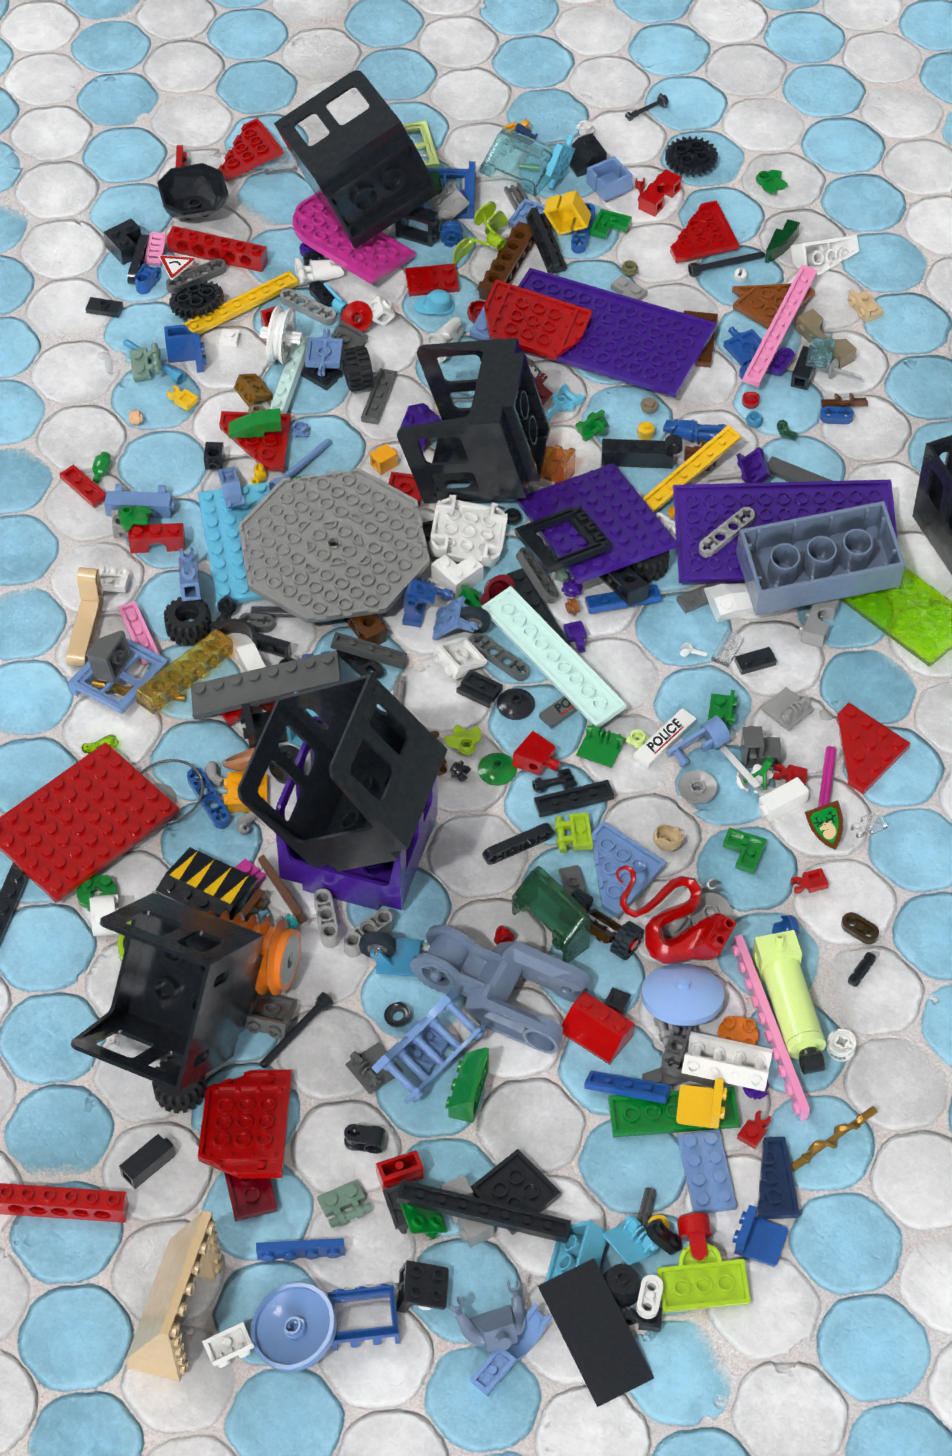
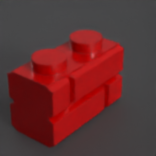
(403, 1167)

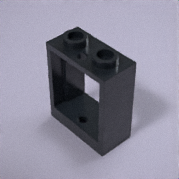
(416, 235)

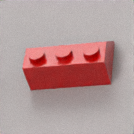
(597, 1027)

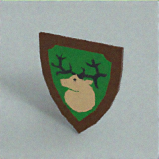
(827, 823)

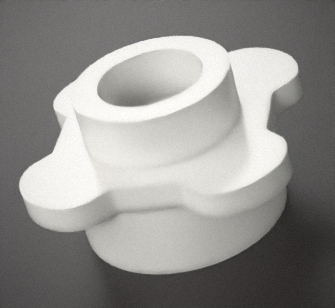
(585, 127)

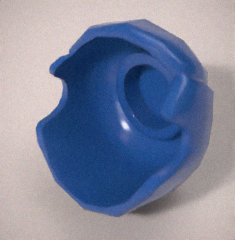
(787, 924)

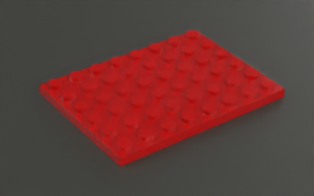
(82, 821)

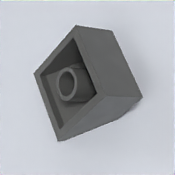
(109, 656)

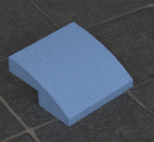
(435, 1040)

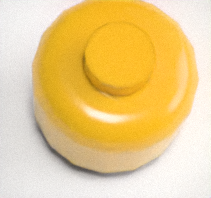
(646, 431)

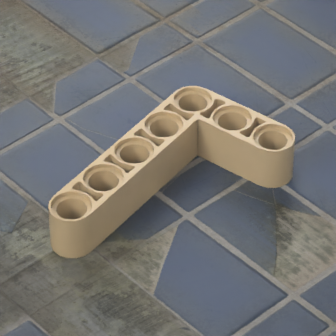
(87, 616)

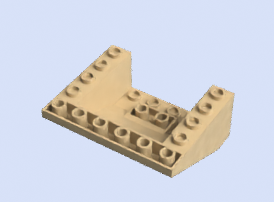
(157, 1341)

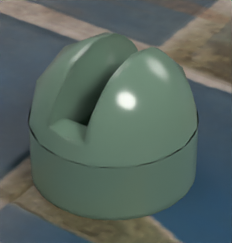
(562, 575)

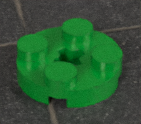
(96, 883)

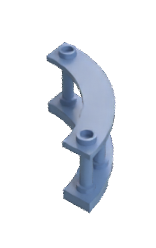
(414, 1035)

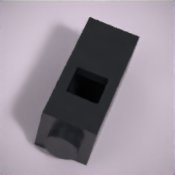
(802, 374)
(147, 1161)

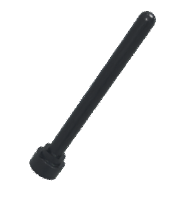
(695, 268)
(322, 1002)

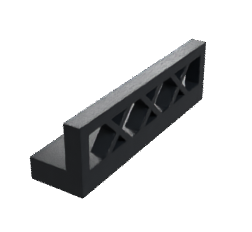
(545, 241)

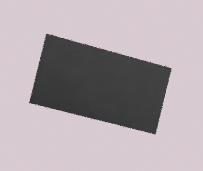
(595, 1332)

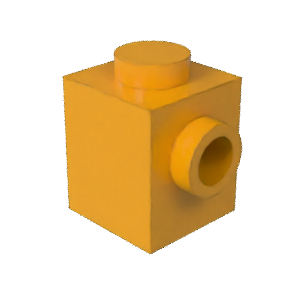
(383, 459)

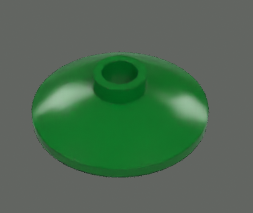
(496, 774)

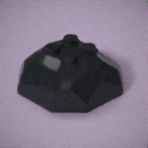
(193, 191)

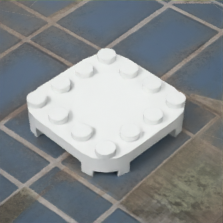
(468, 530)

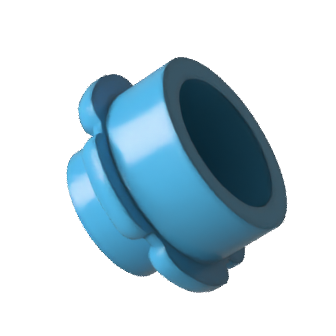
(754, 419)

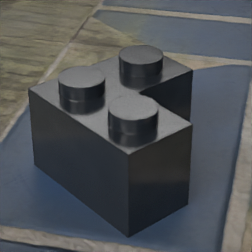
(122, 240)

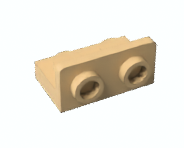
(864, 305)

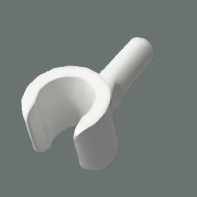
(687, 648)

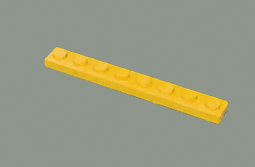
(243, 303)
(692, 467)

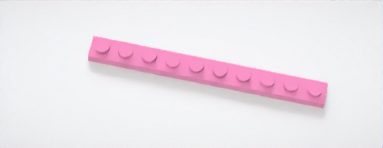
(779, 326)
(771, 1033)

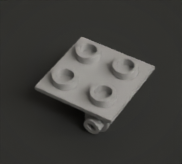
(788, 708)

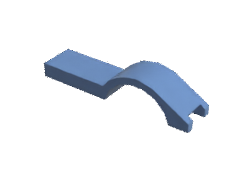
(231, 487)
(502, 1361)

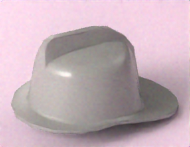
(677, 926)

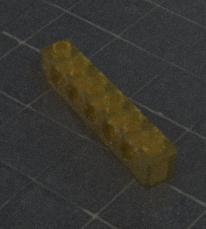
(184, 671)

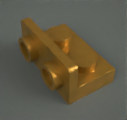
(252, 389)

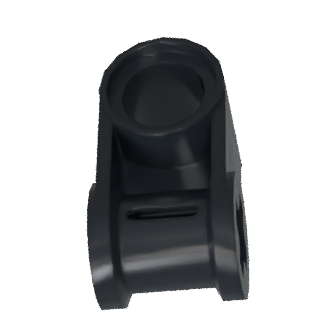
(366, 1138)

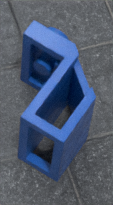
(184, 346)

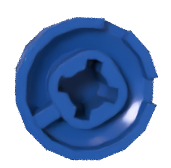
(451, 233)

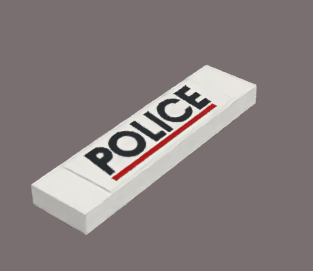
(664, 738)

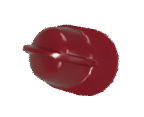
(496, 586)

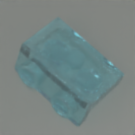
(819, 351)

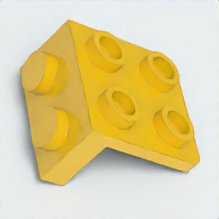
(701, 1105)

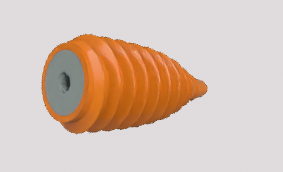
(279, 949)

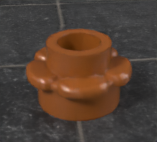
(572, 606)

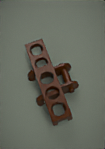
(837, 401)

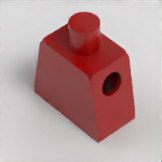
(535, 755)

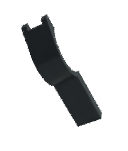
(262, 642)

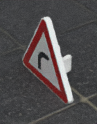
(176, 264)

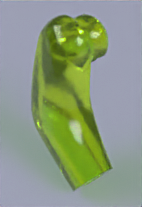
(110, 739)

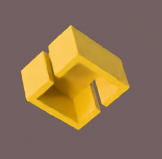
(563, 211)

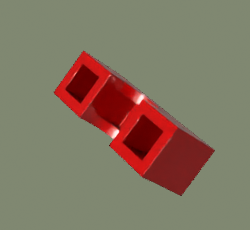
(652, 199)
(170, 535)

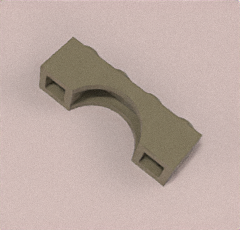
(811, 324)

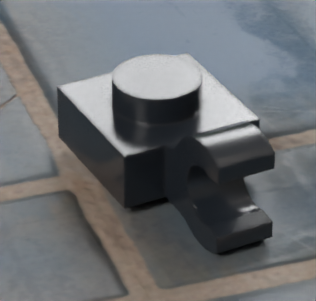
(653, 1324)

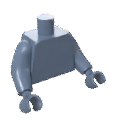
(495, 1328)

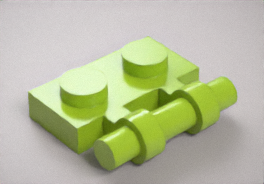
(580, 832)

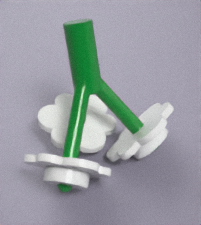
(761, 774)

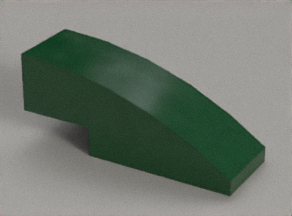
(782, 240)

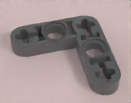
(677, 1056)

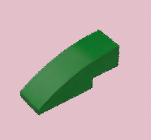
(256, 424)

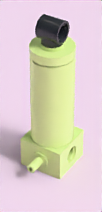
(778, 965)

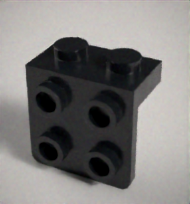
(254, 725)

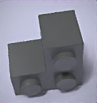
(756, 749)

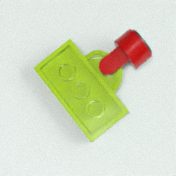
(701, 1275)

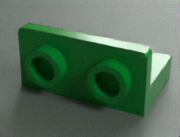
(722, 707)

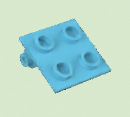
(631, 1241)

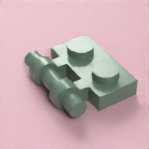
(141, 365)
(343, 1198)

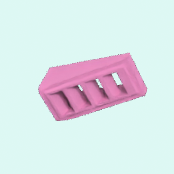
(160, 243)

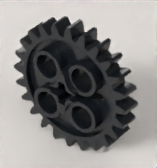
(691, 156)
(196, 299)

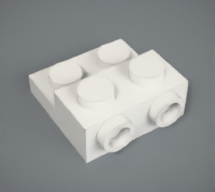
(458, 657)

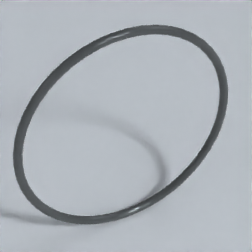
(201, 779)

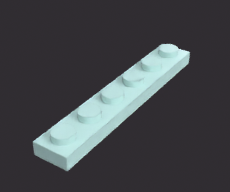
(290, 376)

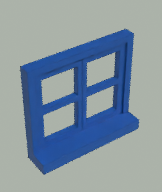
(469, 187)

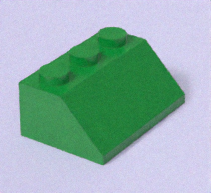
(468, 1085)

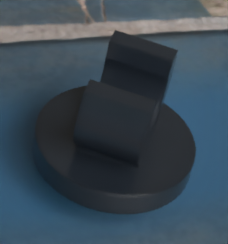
(457, 769)

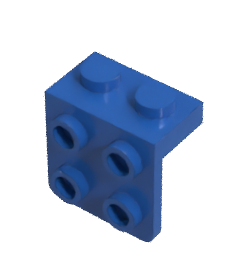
(759, 1238)

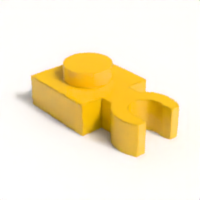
(183, 399)

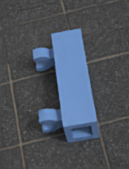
(159, 502)
(189, 576)

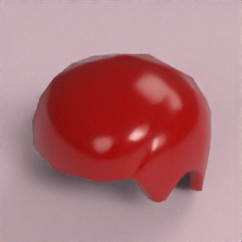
(474, 310)

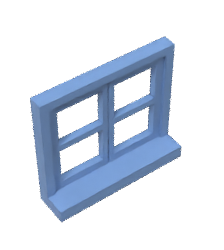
(80, 681)

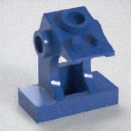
(417, 595)

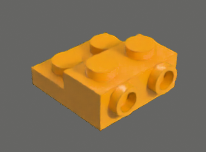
(231, 797)

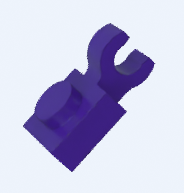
(576, 633)

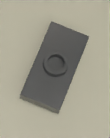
(571, 879)

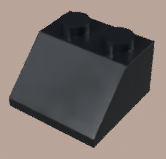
(587, 153)

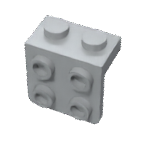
(449, 202)

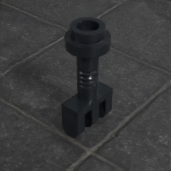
(564, 778)

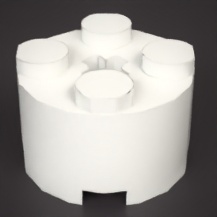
(100, 907)

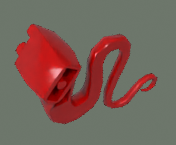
(698, 942)

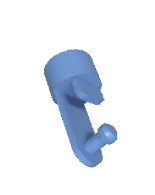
(714, 732)

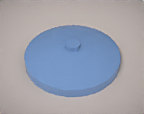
(293, 1327)

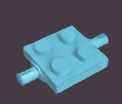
(560, 161)

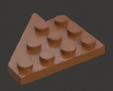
(763, 301)

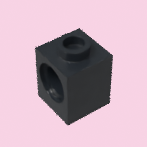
(214, 455)

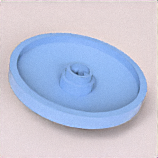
(682, 994)

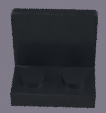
(422, 1286)

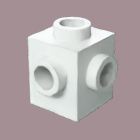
(382, 310)

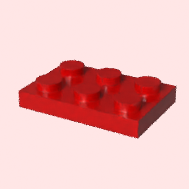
(429, 278)

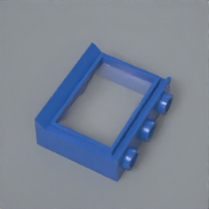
(365, 1315)

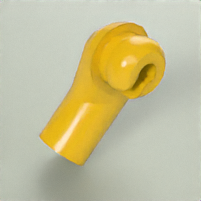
(259, 473)

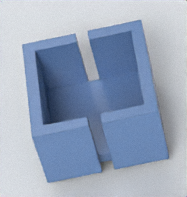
(609, 178)

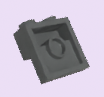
(271, 1015)

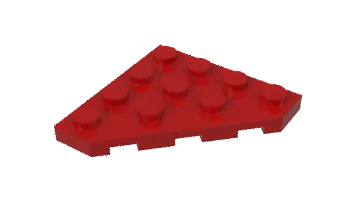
(250, 150)
(704, 235)
(267, 450)
(867, 747)

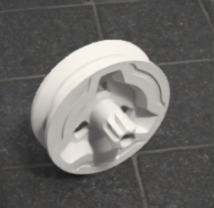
(280, 334)

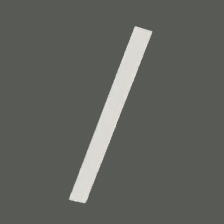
(203, 228)
(739, 766)

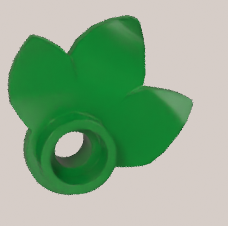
(771, 181)
(133, 515)

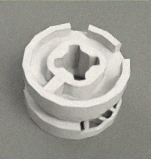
(841, 1044)

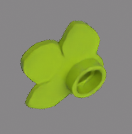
(462, 738)

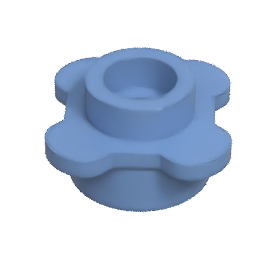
(300, 429)

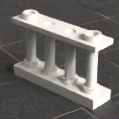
(727, 1060)

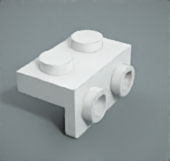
(228, 1344)

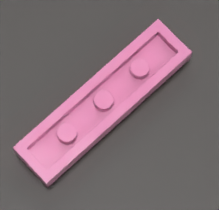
(137, 627)

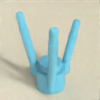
(338, 303)

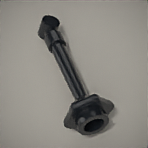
(662, 101)

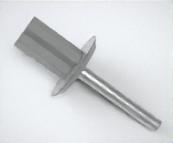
(832, 368)

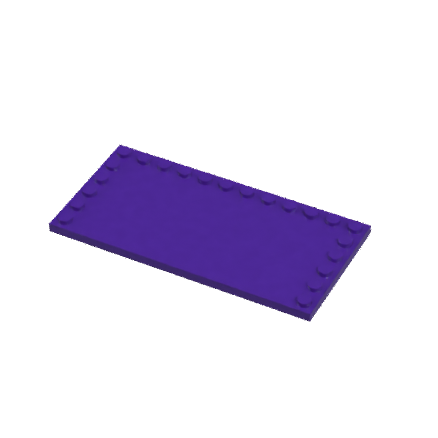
(628, 336)
(706, 506)

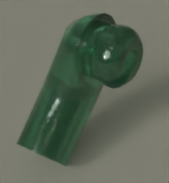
(783, 429)

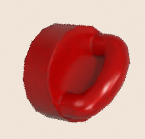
(750, 400)
(503, 935)

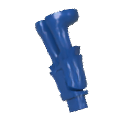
(691, 430)

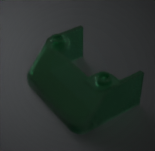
(556, 910)

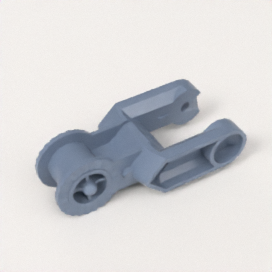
(489, 979)

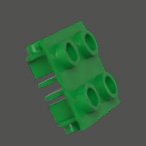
(601, 746)
(423, 1221)

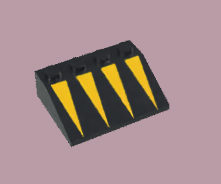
(206, 884)

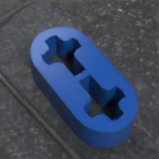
(837, 415)

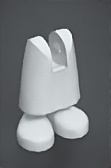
(317, 271)
(448, 333)

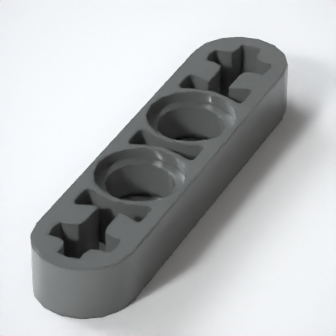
(214, 268)
(537, 576)
(501, 655)

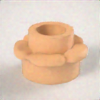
(135, 417)

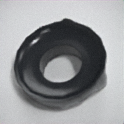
(397, 1007)

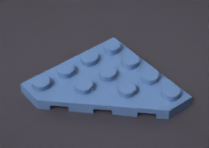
(613, 851)

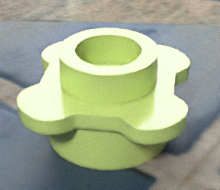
(637, 734)

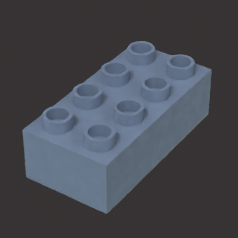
(820, 558)

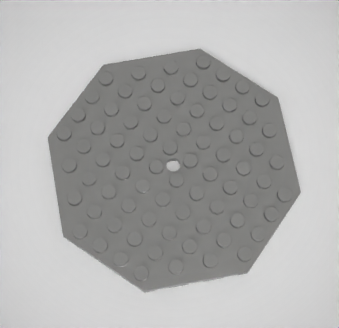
(291, 556)

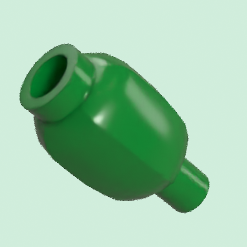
(101, 466)

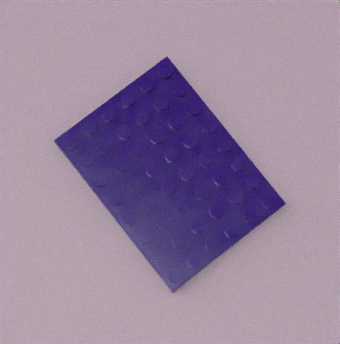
(614, 509)

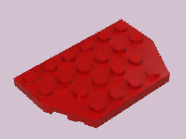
(538, 321)
(247, 1124)

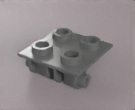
(361, 1065)

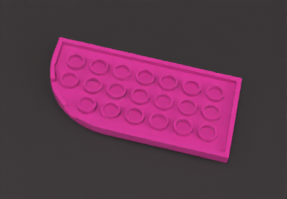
(369, 261)

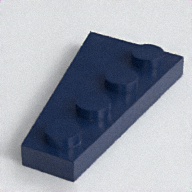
(776, 1184)

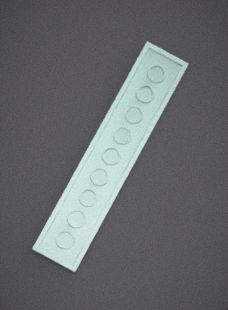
(554, 657)

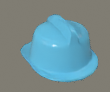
(435, 303)

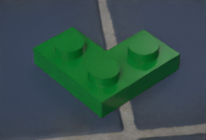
(606, 220)
(748, 845)

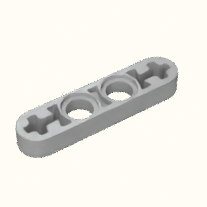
(325, 314)
(724, 530)

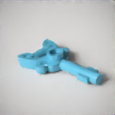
(562, 403)

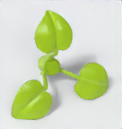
(496, 221)

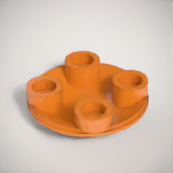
(739, 1030)

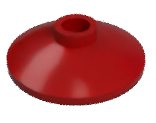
(354, 311)

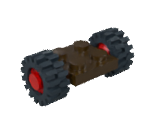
(624, 937)

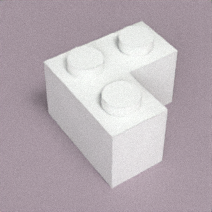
(454, 575)

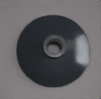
(515, 709)

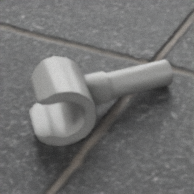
(710, 886)

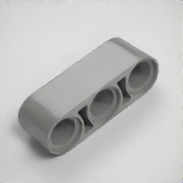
(372, 923)
(326, 926)

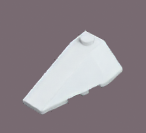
(824, 253)
(728, 601)

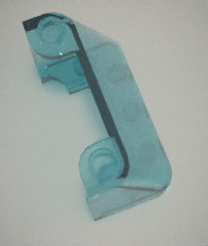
(520, 159)

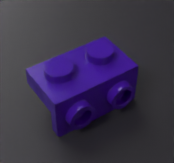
(754, 466)

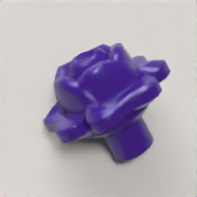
(571, 588)

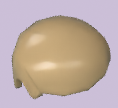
(667, 837)

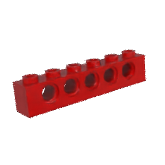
(211, 247)
(63, 1203)

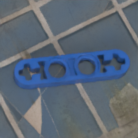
(583, 238)
(211, 796)

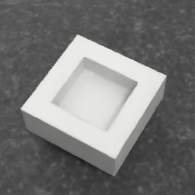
(229, 337)

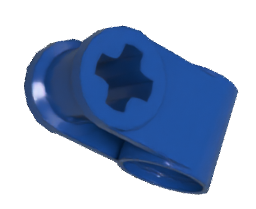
(146, 278)

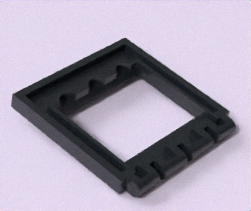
(594, 537)

